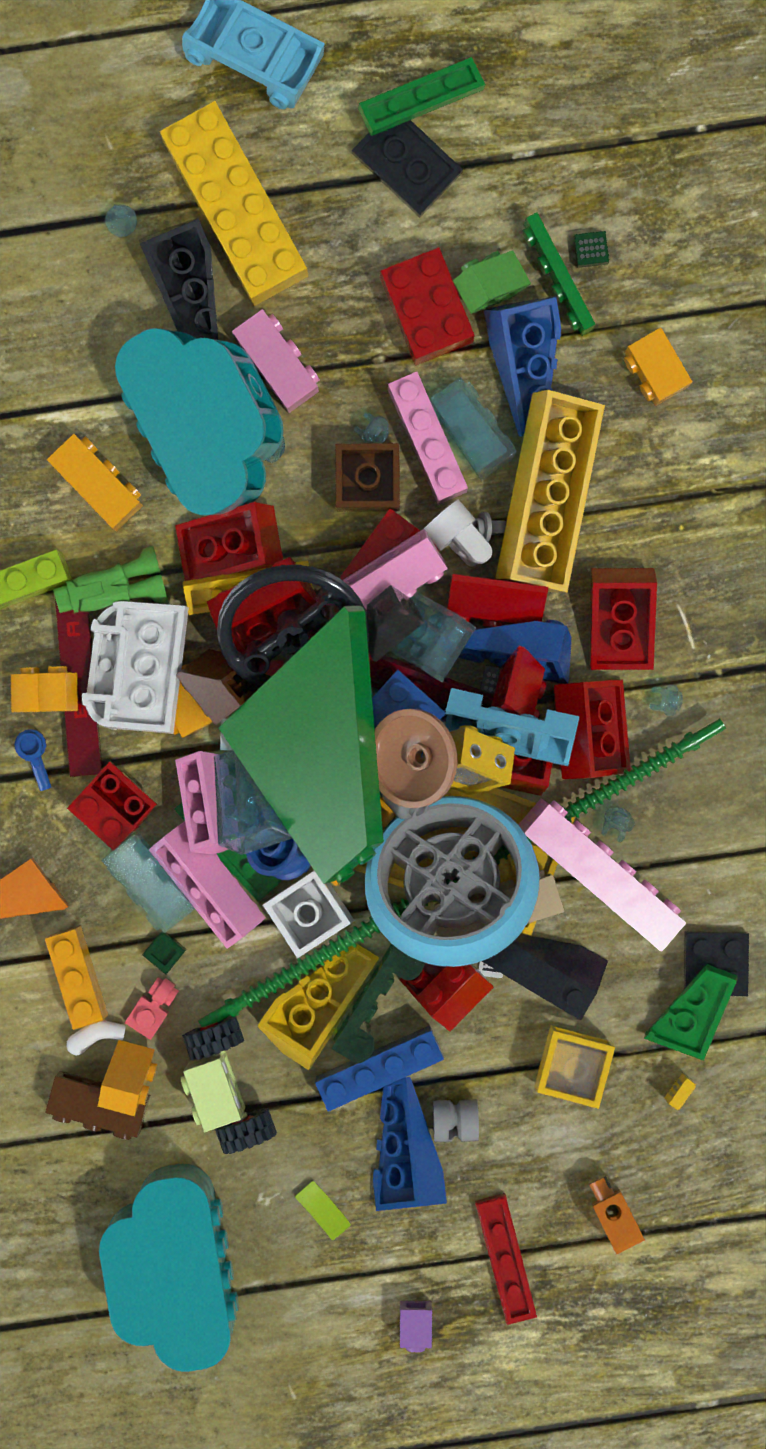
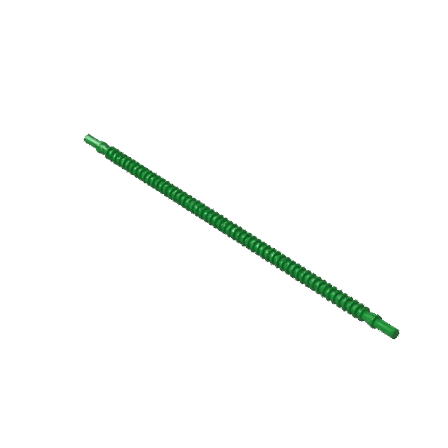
(234, 1006)

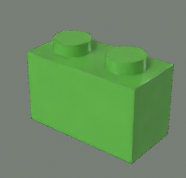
(491, 280)

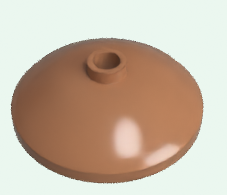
(401, 770)

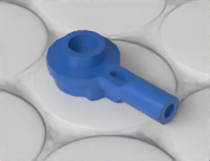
(31, 746)

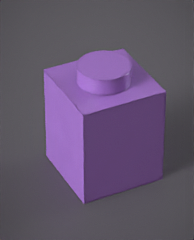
(415, 1325)

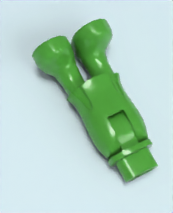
(104, 587)

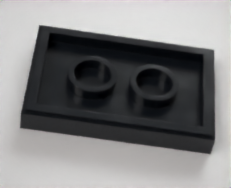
(408, 165)

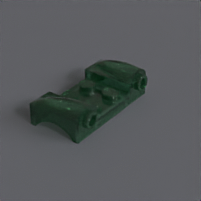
(354, 1036)

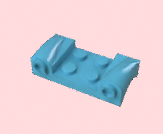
(255, 47)
(531, 737)

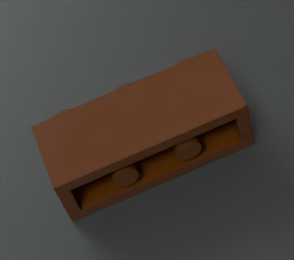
(77, 1100)

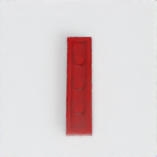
(506, 1259)

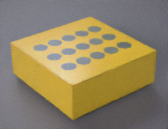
(680, 1091)

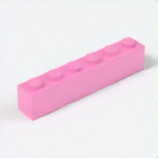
(601, 874)

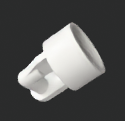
(456, 529)

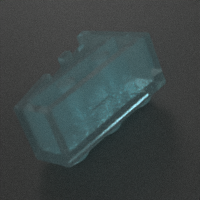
(473, 428)
(243, 813)
(148, 883)

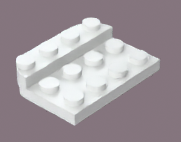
(136, 666)

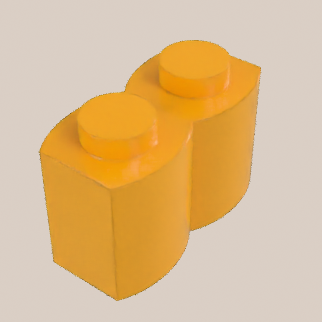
(44, 691)

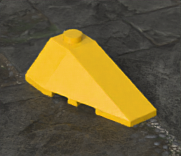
(310, 1011)

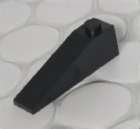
(184, 275)
(554, 970)

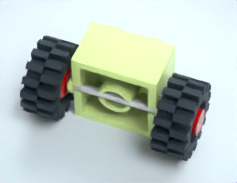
(216, 1092)

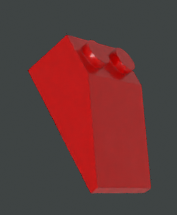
(229, 542)
(622, 618)

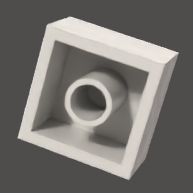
(308, 913)

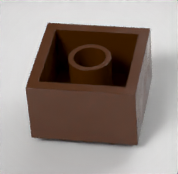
(367, 477)

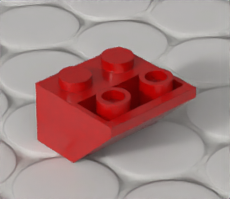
(112, 806)
(448, 991)

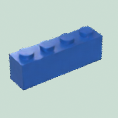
(380, 1069)

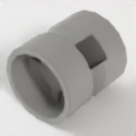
(455, 1120)

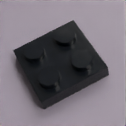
(721, 950)

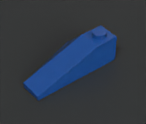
(524, 350)
(546, 641)
(408, 1159)

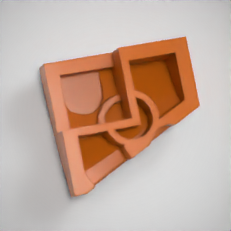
(28, 892)

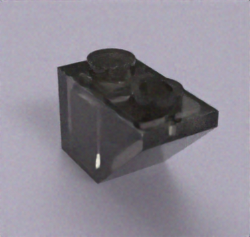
(391, 620)

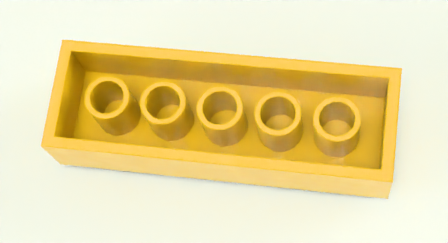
(234, 203)
(550, 490)

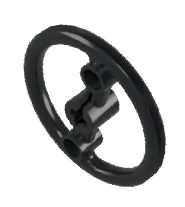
(292, 625)

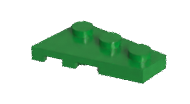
(695, 1014)

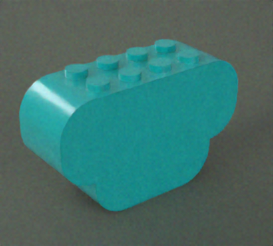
(201, 415)
(170, 1270)

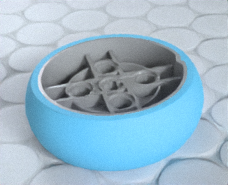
(502, 915)

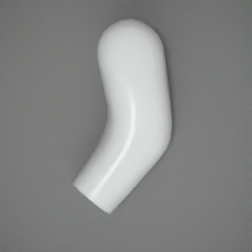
(88, 1035)

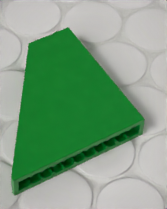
(314, 747)

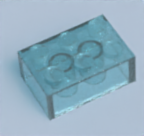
(437, 641)

